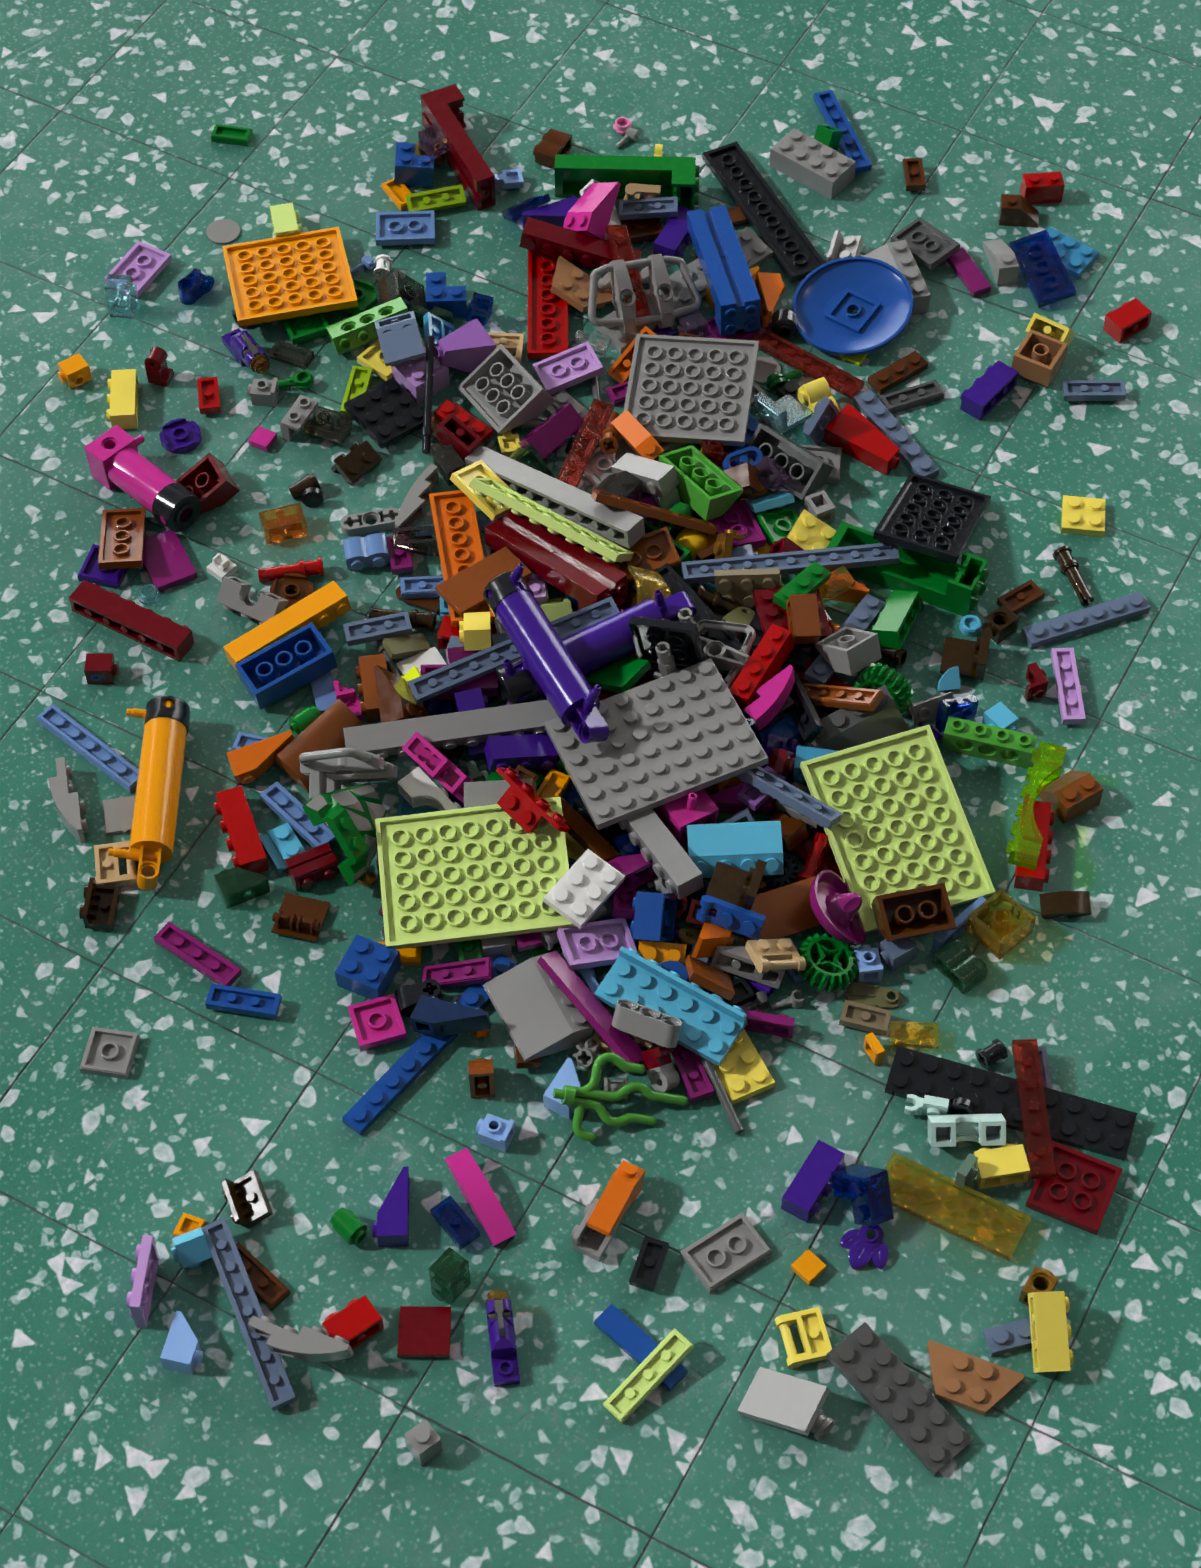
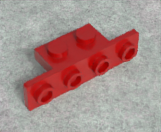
(526, 806)

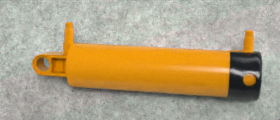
(157, 787)

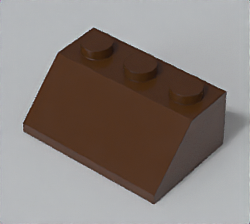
(913, 912)

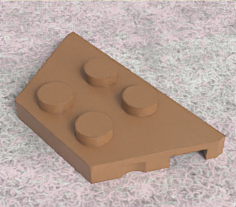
(573, 286)
(968, 1379)

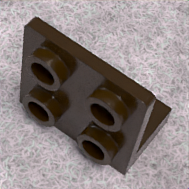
(967, 654)
(736, 884)

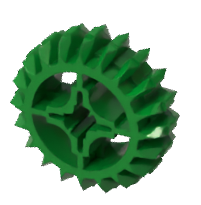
(877, 675)
(828, 963)

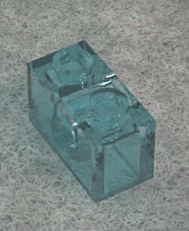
(121, 296)

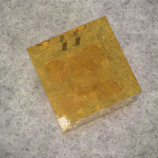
(1000, 923)

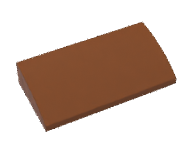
(320, 735)
(785, 910)

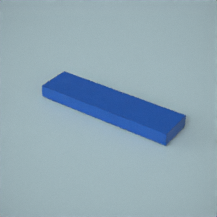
(633, 1341)

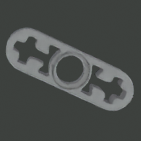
(365, 528)

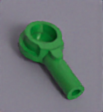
(301, 380)
(776, 380)

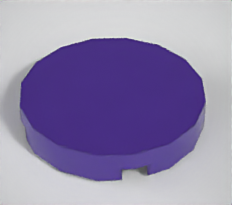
(180, 436)

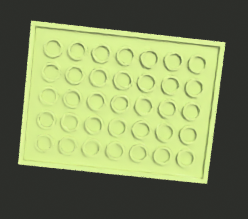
(897, 821)
(467, 875)

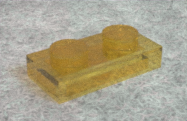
(914, 1034)

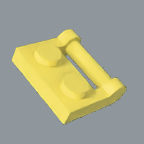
(812, 1335)

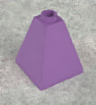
(465, 347)

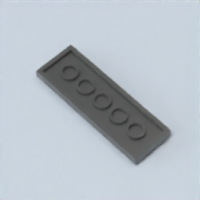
(899, 1398)

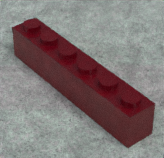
(569, 244)
(131, 620)

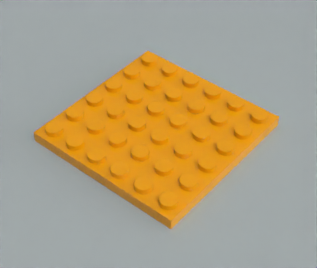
(289, 276)

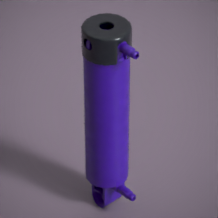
(594, 645)
(546, 655)

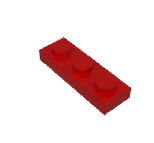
(473, 423)

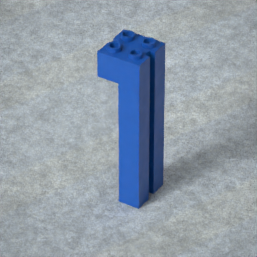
(725, 270)

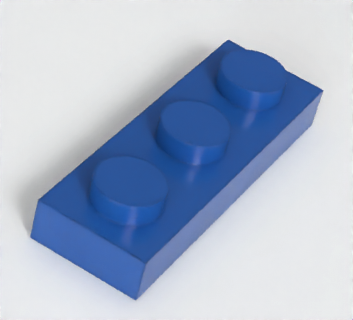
(243, 1001)

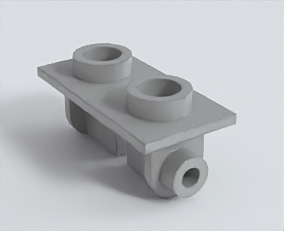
(927, 710)

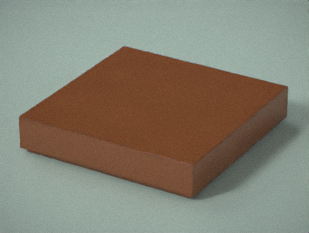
(709, 977)

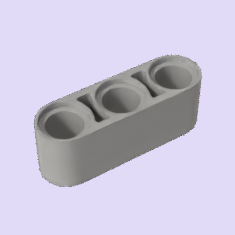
(646, 1023)

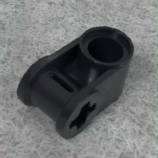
(409, 995)

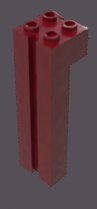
(467, 164)
(558, 561)

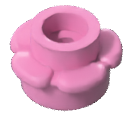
(621, 125)

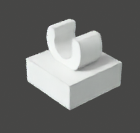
(221, 567)

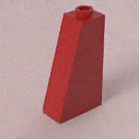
(862, 440)

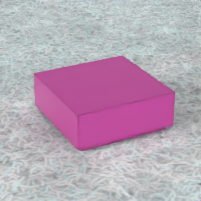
(262, 438)

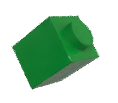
(829, 136)

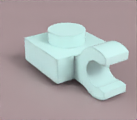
(928, 1105)

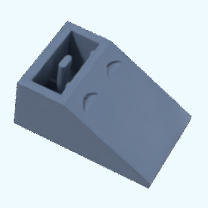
(400, 339)

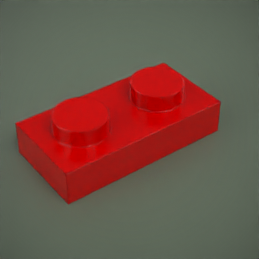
(208, 395)

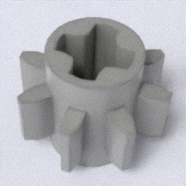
(587, 1053)

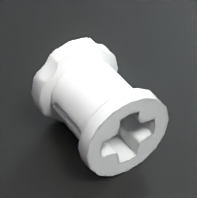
(379, 261)

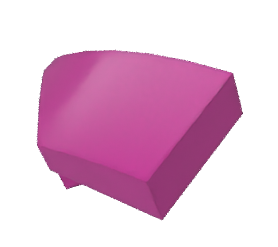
(349, 698)

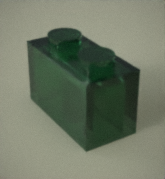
(449, 1276)

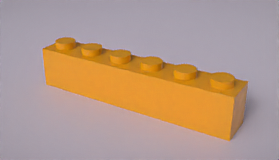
(319, 608)

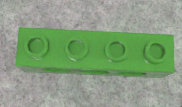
(361, 327)
(988, 742)

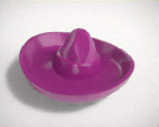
(836, 908)

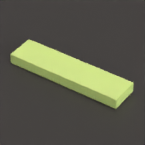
(648, 1375)

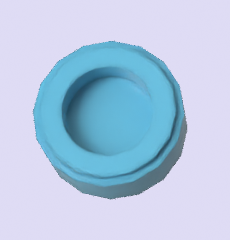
(970, 625)

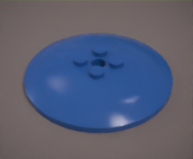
(847, 285)

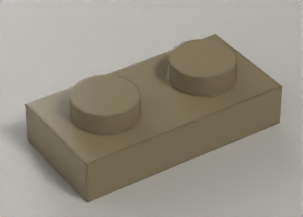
(865, 1017)

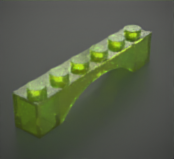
(1027, 839)

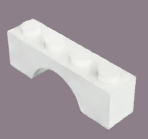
(420, 790)

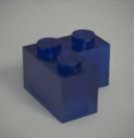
(868, 1191)

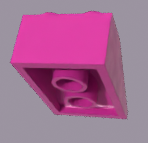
(593, 209)

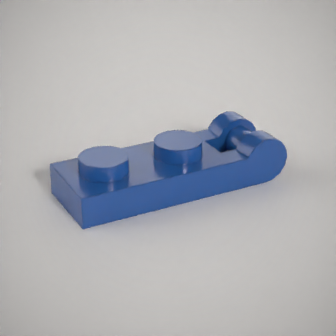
(731, 917)

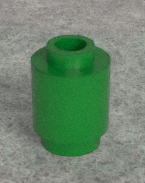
(679, 507)
(303, 719)
(349, 1226)

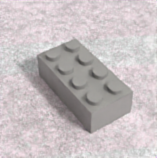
(812, 163)

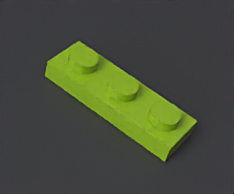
(436, 199)
(358, 383)

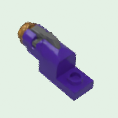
(246, 350)
(502, 1338)

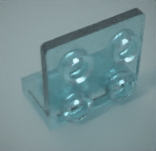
(782, 413)

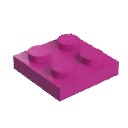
(377, 1022)

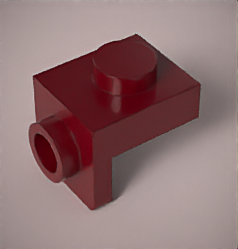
(1037, 682)
(781, 761)

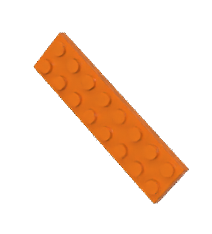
(456, 538)

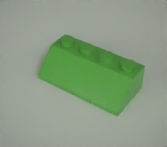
(702, 482)

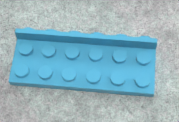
(707, 1021)

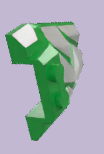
(352, 821)

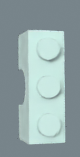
(980, 1128)

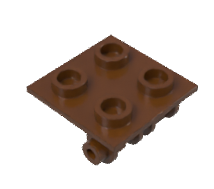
(300, 917)

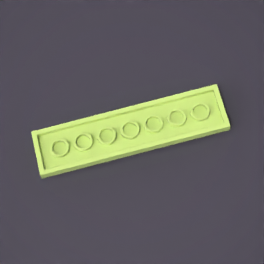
(555, 522)

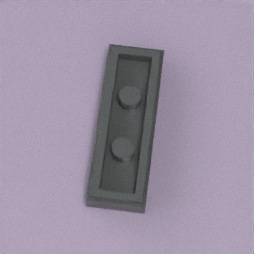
(912, 397)

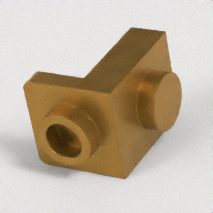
(724, 543)

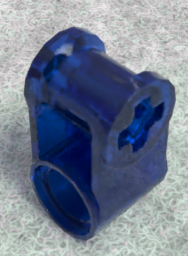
(192, 286)

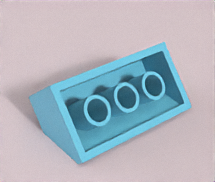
(736, 846)

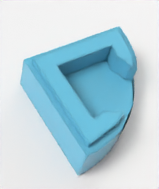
(950, 680)

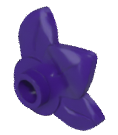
(864, 1249)

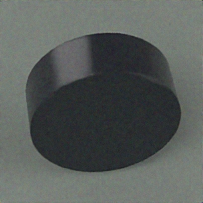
(312, 497)
(962, 1106)

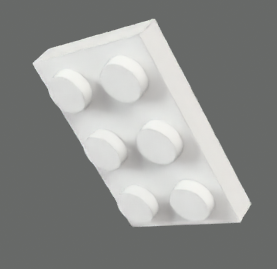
(584, 888)

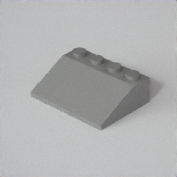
(900, 257)
(505, 391)
(536, 1011)

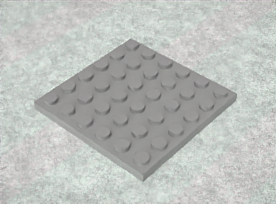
(692, 388)

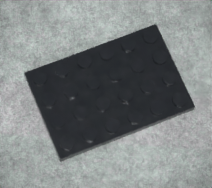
(932, 518)

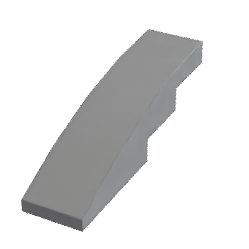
(414, 503)

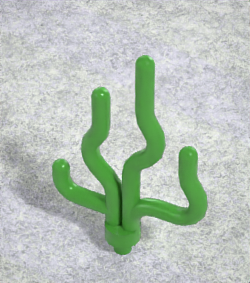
(583, 1097)

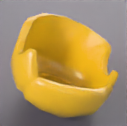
(692, 540)

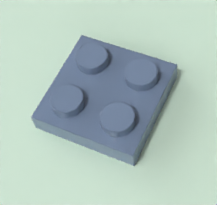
(815, 426)

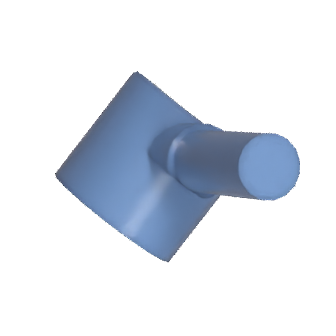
(367, 262)

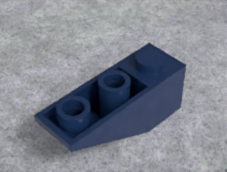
(445, 1018)

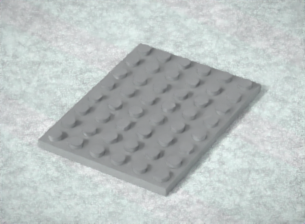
(660, 745)

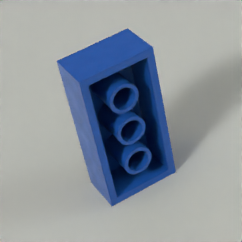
(286, 665)

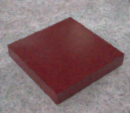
(424, 1332)

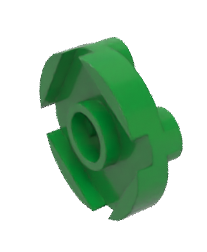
(368, 297)

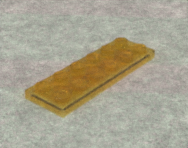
(955, 1208)

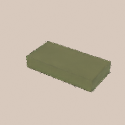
(405, 645)

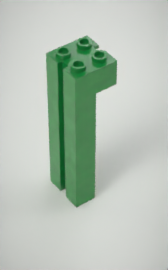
(673, 174)
(938, 583)

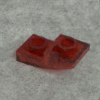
(714, 452)

